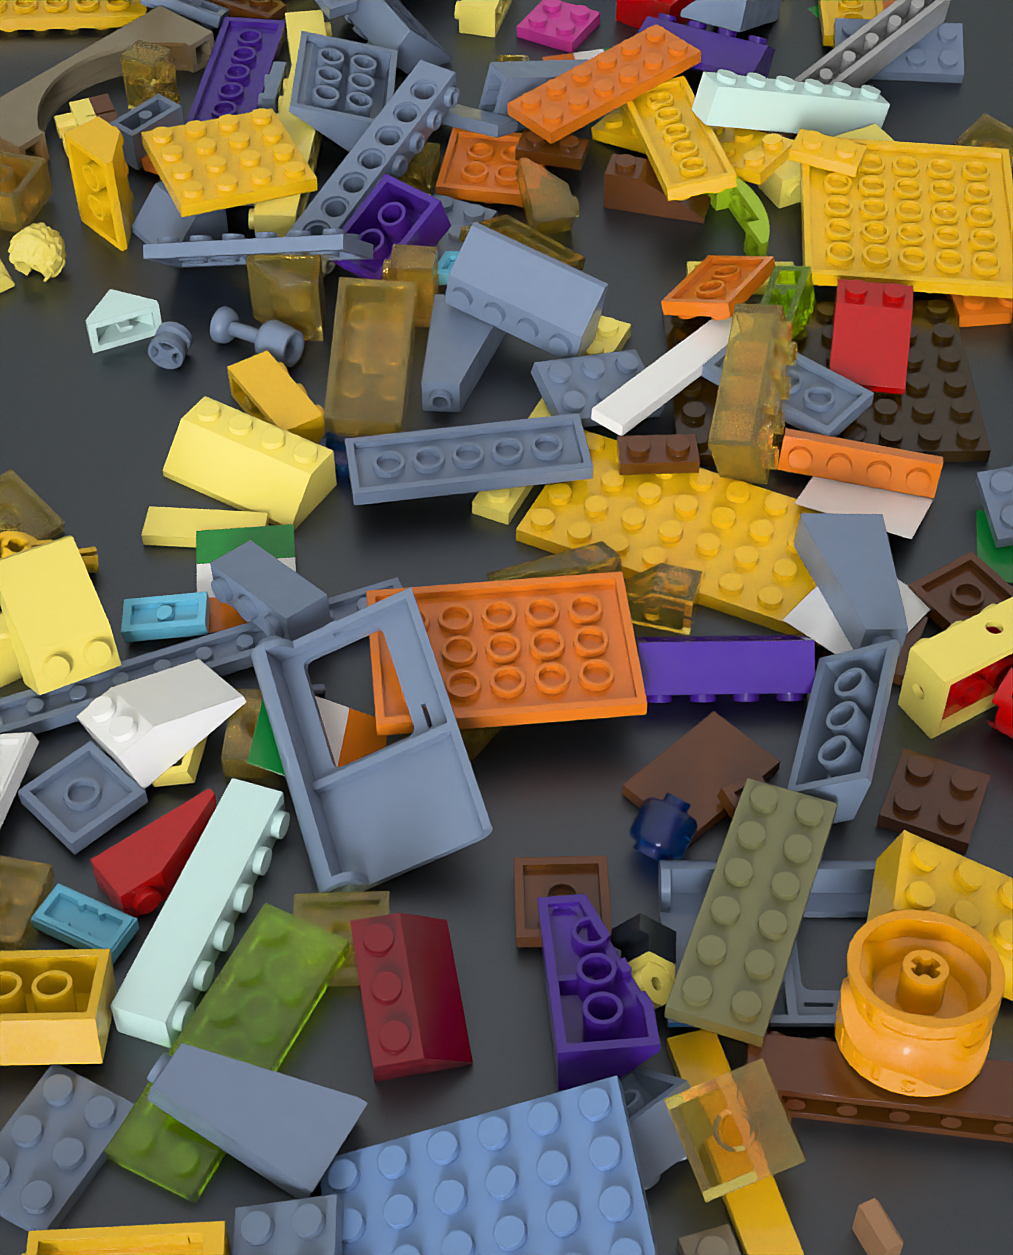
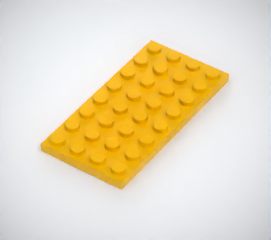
(685, 520)

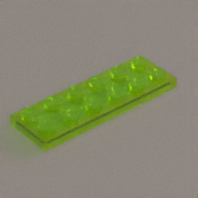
(246, 1015)

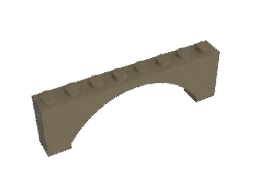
(31, 106)

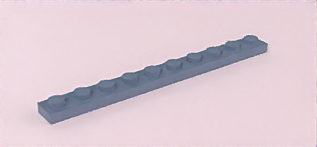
(221, 652)

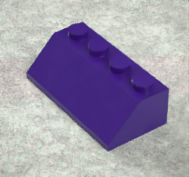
(719, 49)
(726, 666)

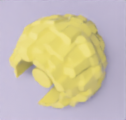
(38, 249)

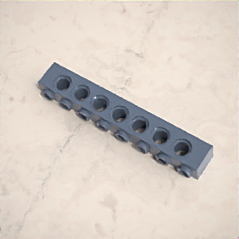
(383, 148)

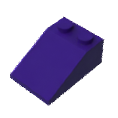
(394, 216)

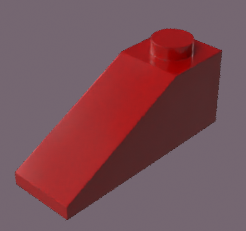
(149, 862)

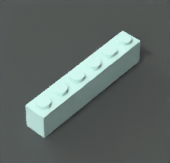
(786, 104)
(200, 914)

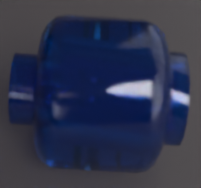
(663, 828)

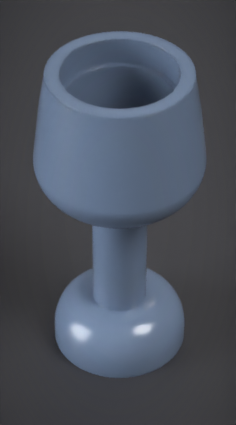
(273, 336)

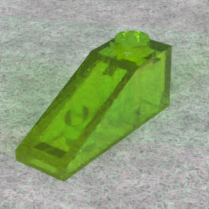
(795, 291)

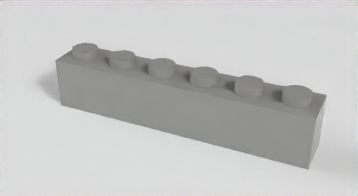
(878, 42)

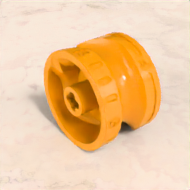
(918, 1002)

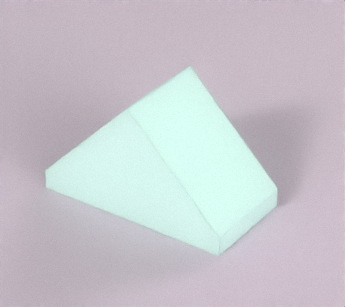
(122, 320)

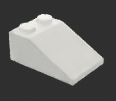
(159, 717)

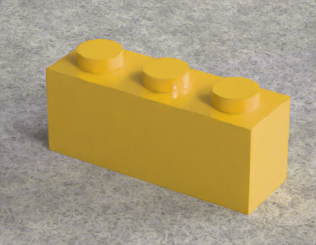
(271, 395)

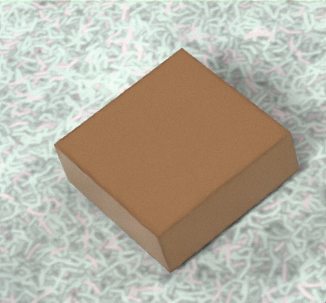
(876, 1230)

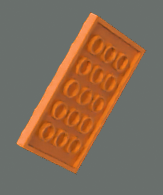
(520, 652)

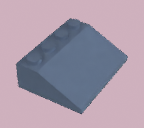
(341, 85)

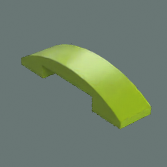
(749, 213)

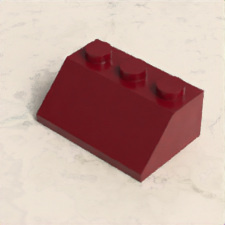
(409, 995)

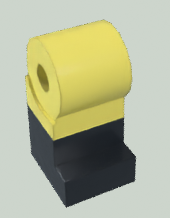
(650, 953)

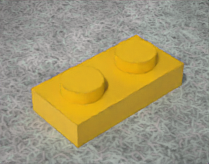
(827, 152)

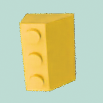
(101, 180)

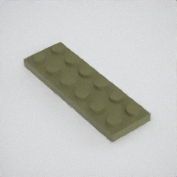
(751, 913)

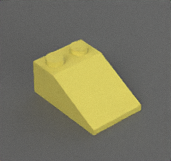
(55, 616)

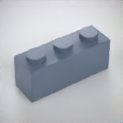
(269, 593)

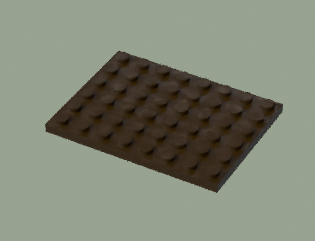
(932, 417)

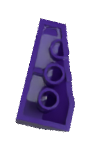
(594, 1005)

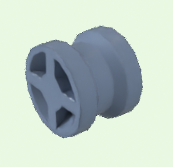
(170, 345)

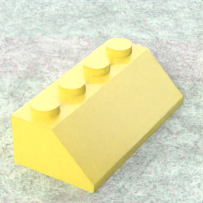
(249, 463)

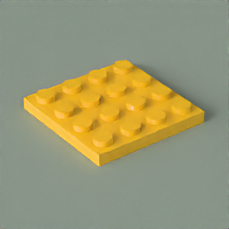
(228, 162)

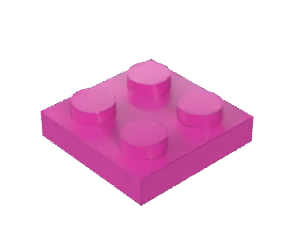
(558, 25)

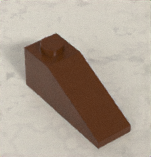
(634, 187)

